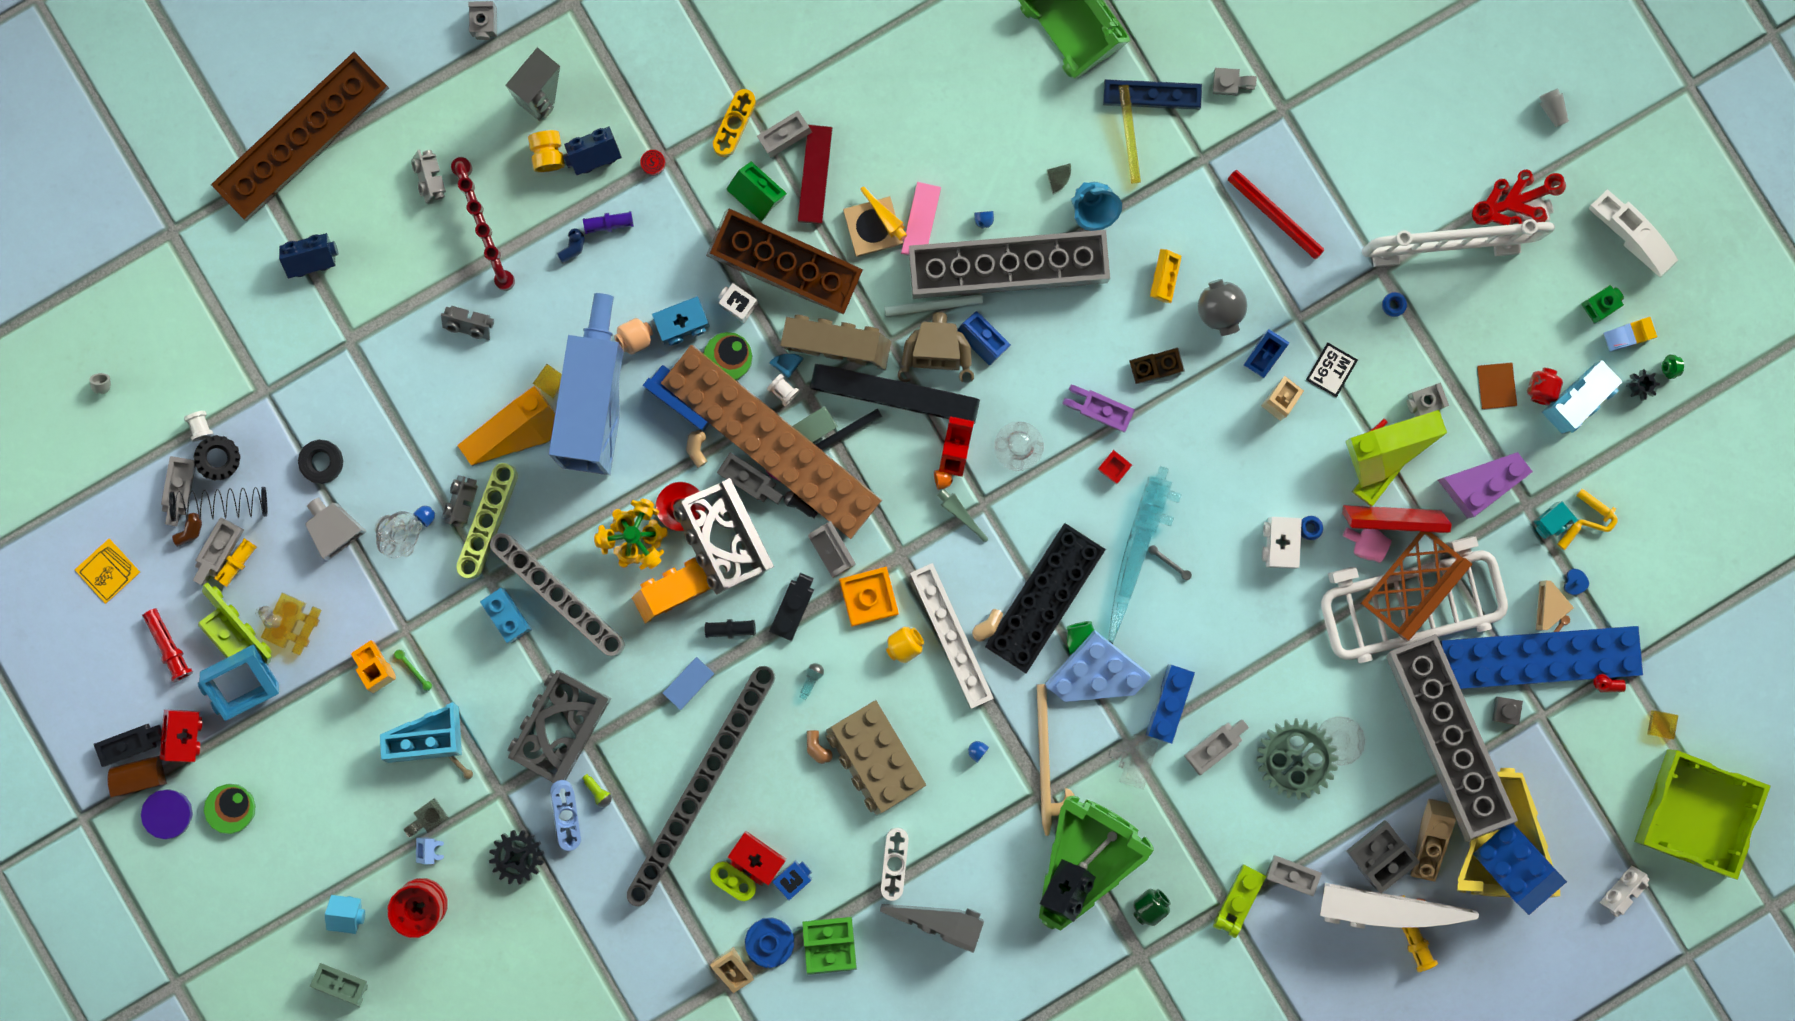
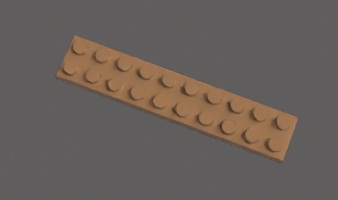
(771, 441)

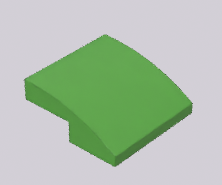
(829, 945)

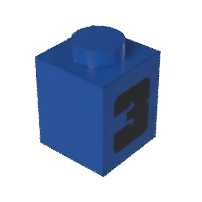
(793, 879)

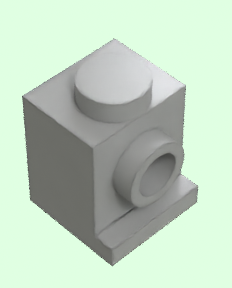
(486, 10)
(1437, 397)

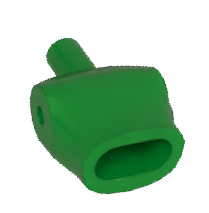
(1077, 634)

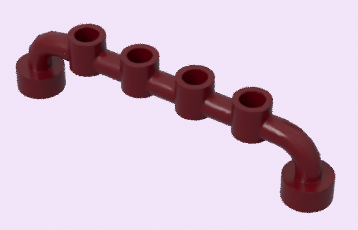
(462, 169)

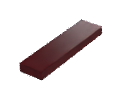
(815, 175)

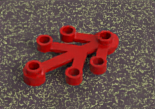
(1516, 200)

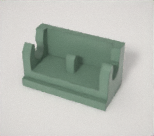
(339, 984)

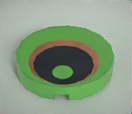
(730, 353)
(229, 808)

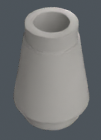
(1555, 107)

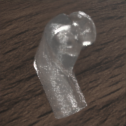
(268, 619)

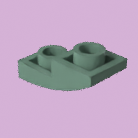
(816, 425)

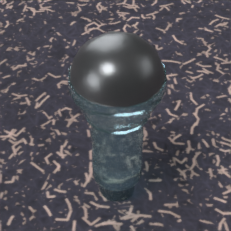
(814, 673)

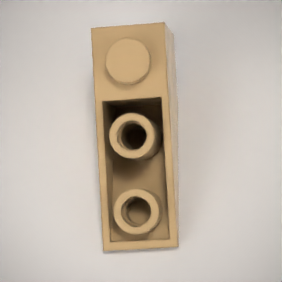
(1433, 839)

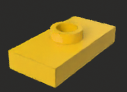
(1165, 276)

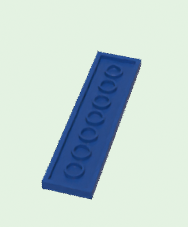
(1544, 657)

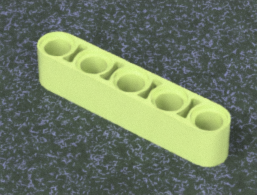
(487, 508)

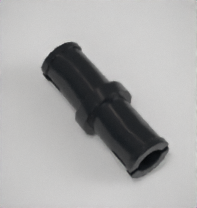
(730, 628)

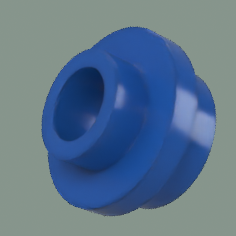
(1401, 301)
(1318, 527)

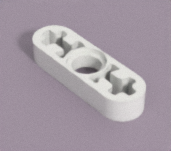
(898, 882)

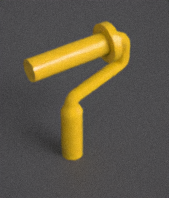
(1600, 508)

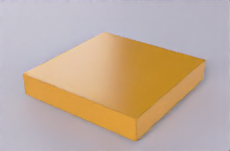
(869, 596)

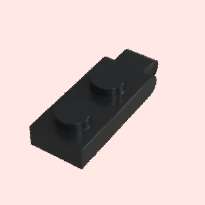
(793, 607)
(128, 744)

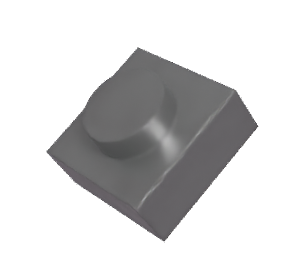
(1507, 710)

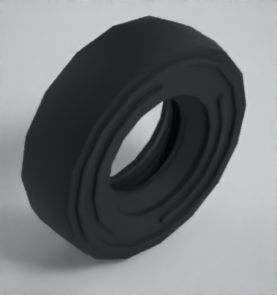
(305, 459)

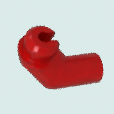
(1605, 684)

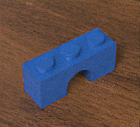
(1170, 704)

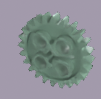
(1314, 773)

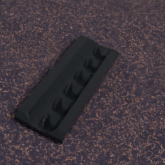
(1045, 598)

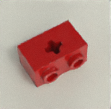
(174, 723)
(770, 859)

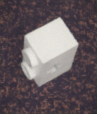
(1290, 531)

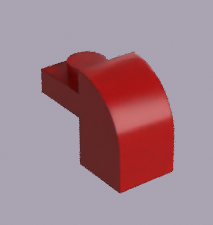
(956, 446)

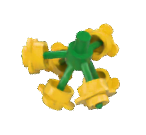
(624, 523)

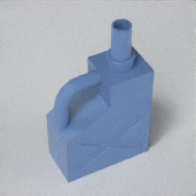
(589, 396)

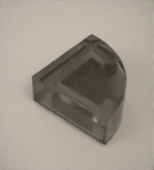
(1058, 177)

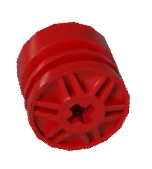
(409, 919)

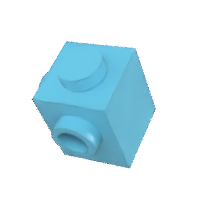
(344, 914)

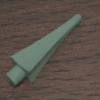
(954, 506)

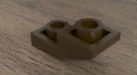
(1157, 365)

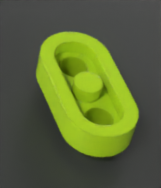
(732, 881)

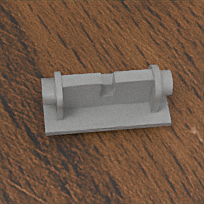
(428, 185)

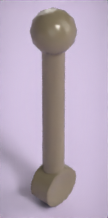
(468, 774)

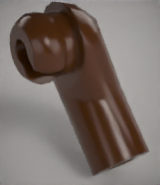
(191, 530)

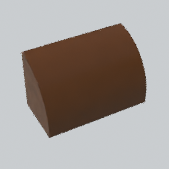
(136, 776)

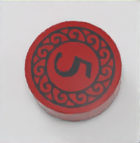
(653, 162)

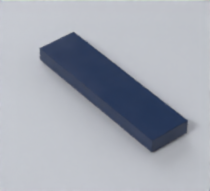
(1155, 94)

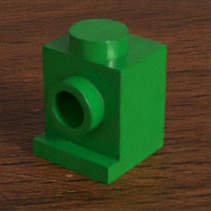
(1598, 309)

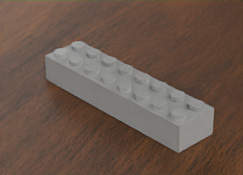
(1009, 264)
(1451, 738)

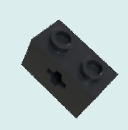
(1067, 890)

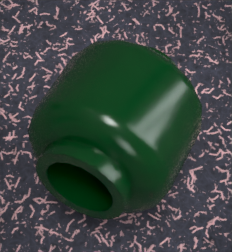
(1151, 907)

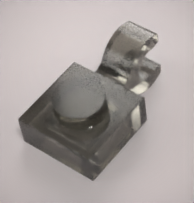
(428, 817)

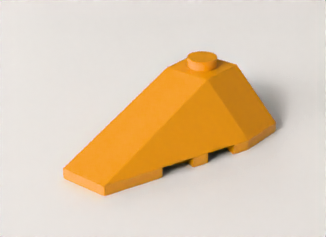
(516, 427)

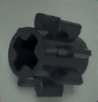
(1646, 379)

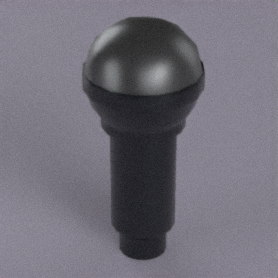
(793, 500)

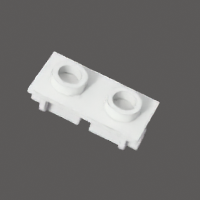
(1631, 882)

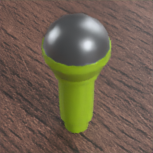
(602, 797)

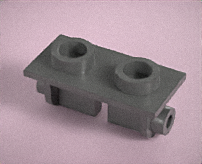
(456, 321)
(455, 509)

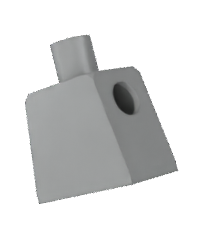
(332, 528)

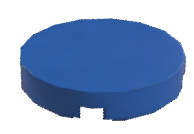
(769, 942)

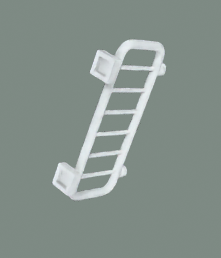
(1505, 239)
(1346, 587)

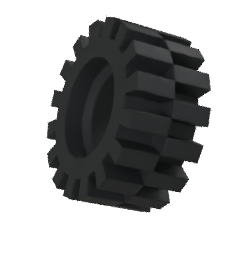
(224, 444)

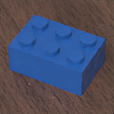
(1519, 868)

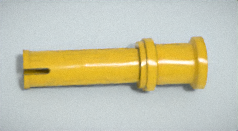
(1419, 948)

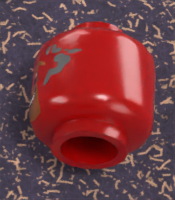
(1544, 386)

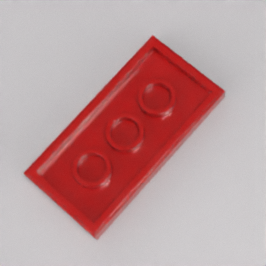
(1396, 519)

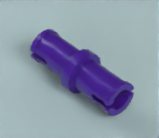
(608, 222)

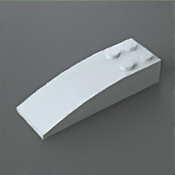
(1387, 910)

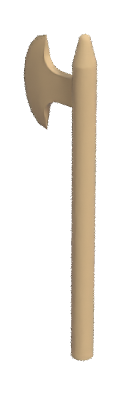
(1047, 808)

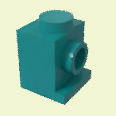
(1554, 520)

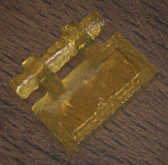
(291, 611)

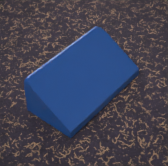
(983, 338)

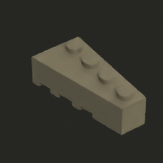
(836, 341)

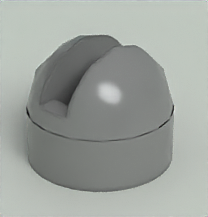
(100, 383)

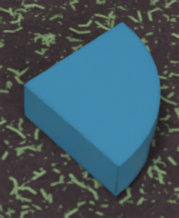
(786, 363)

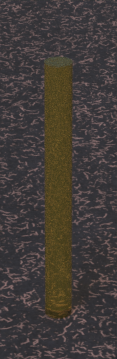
(1129, 134)

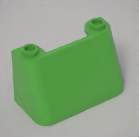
(1080, 29)

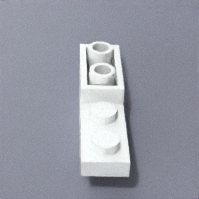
(1636, 230)

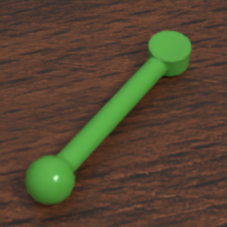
(400, 654)

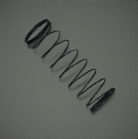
(172, 503)

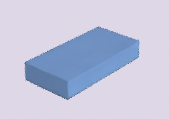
(688, 683)

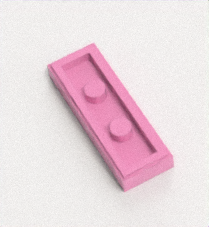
(921, 216)

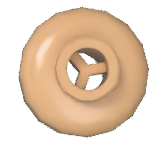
(634, 336)

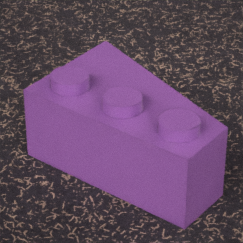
(1484, 484)

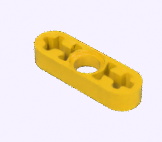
(747, 109)

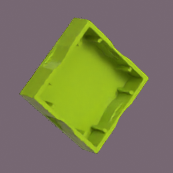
(1702, 813)

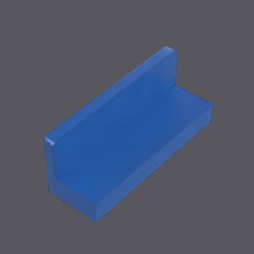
(656, 388)

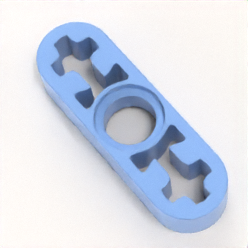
(573, 822)

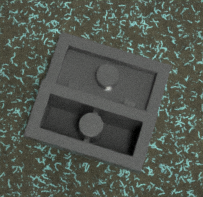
(1382, 857)

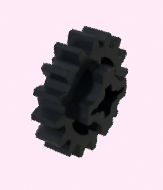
(522, 866)

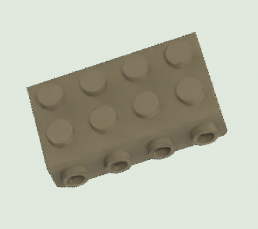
(875, 758)

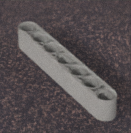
(545, 590)

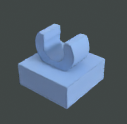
(425, 850)

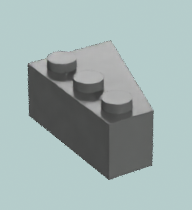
(536, 84)

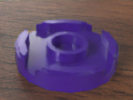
(166, 814)

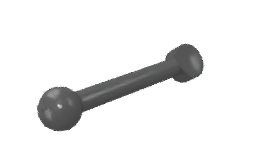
(1186, 575)

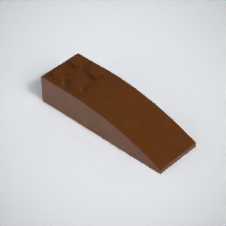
(783, 261)

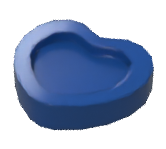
(1576, 582)

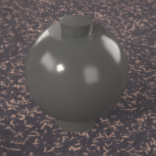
(1222, 306)

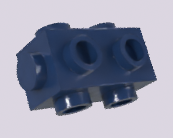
(591, 151)
(308, 255)

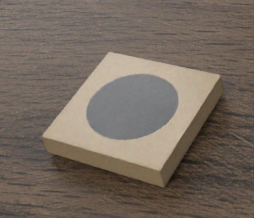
(867, 229)

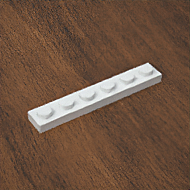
(951, 635)

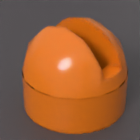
(942, 479)

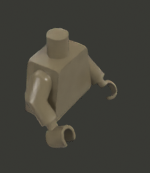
(937, 347)

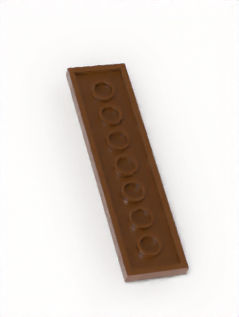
(300, 136)

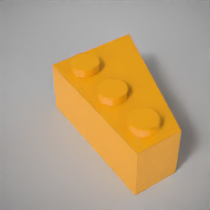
(671, 590)

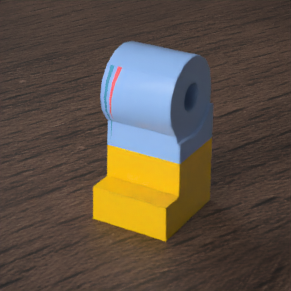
(1630, 334)

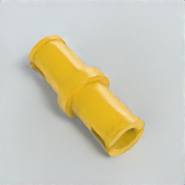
(235, 562)

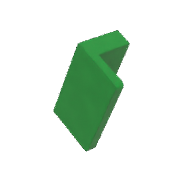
(755, 190)

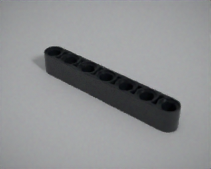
(893, 393)

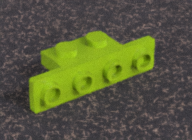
(227, 629)

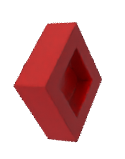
(1114, 467)

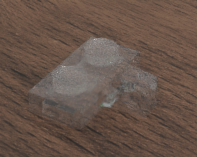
(1135, 760)

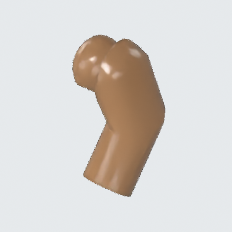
(815, 750)

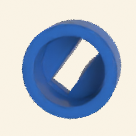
(984, 219)
(425, 515)
(977, 750)

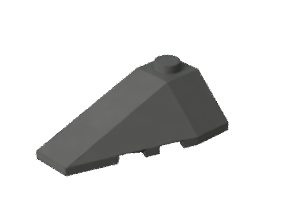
(954, 925)

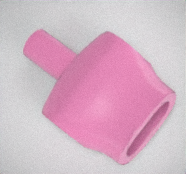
(1370, 544)

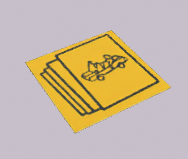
(107, 570)

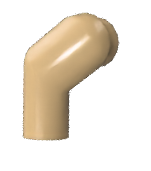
(693, 447)
(987, 628)

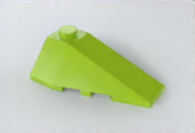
(1389, 448)

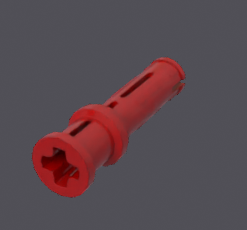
(171, 654)

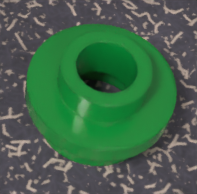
(1672, 366)

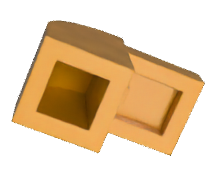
(372, 667)

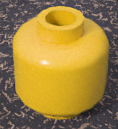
(904, 644)

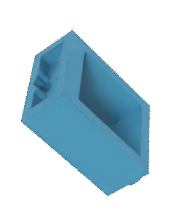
(228, 710)

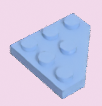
(1097, 672)

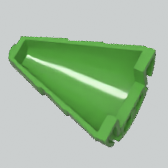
(1078, 834)

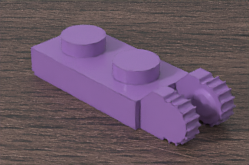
(1101, 408)

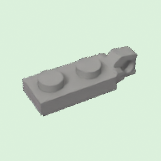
(178, 478)
(216, 550)
(1215, 746)

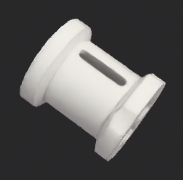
(783, 390)
(198, 425)

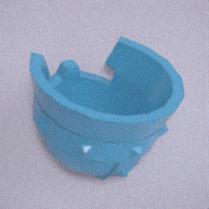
(1096, 206)

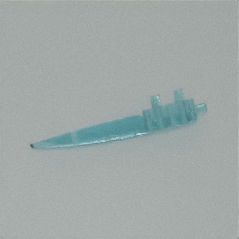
(1147, 520)

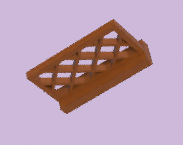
(1432, 599)

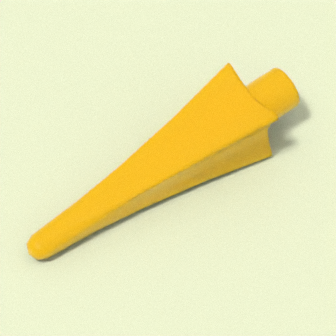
(891, 222)

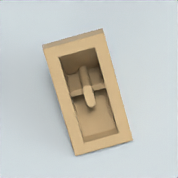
(1282, 398)
(1551, 605)
(732, 970)

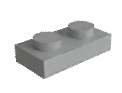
(784, 134)
(1293, 875)

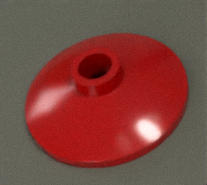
(671, 495)

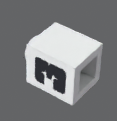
(737, 302)

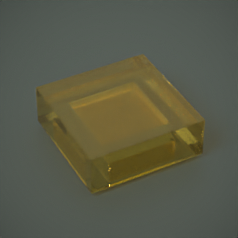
(548, 381)
(1662, 724)

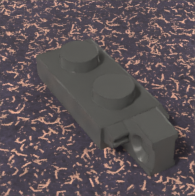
(749, 479)

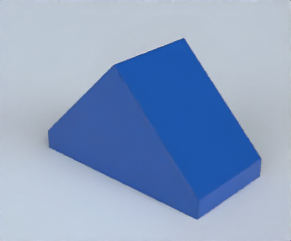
(1266, 353)

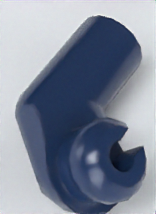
(575, 246)

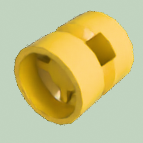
(546, 146)

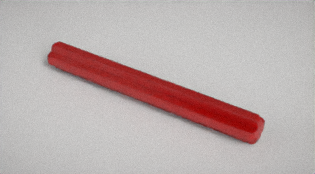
(1274, 213)

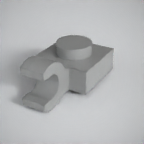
(1228, 81)

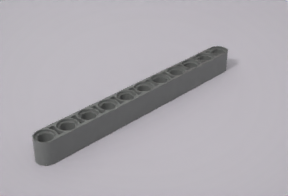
(691, 793)

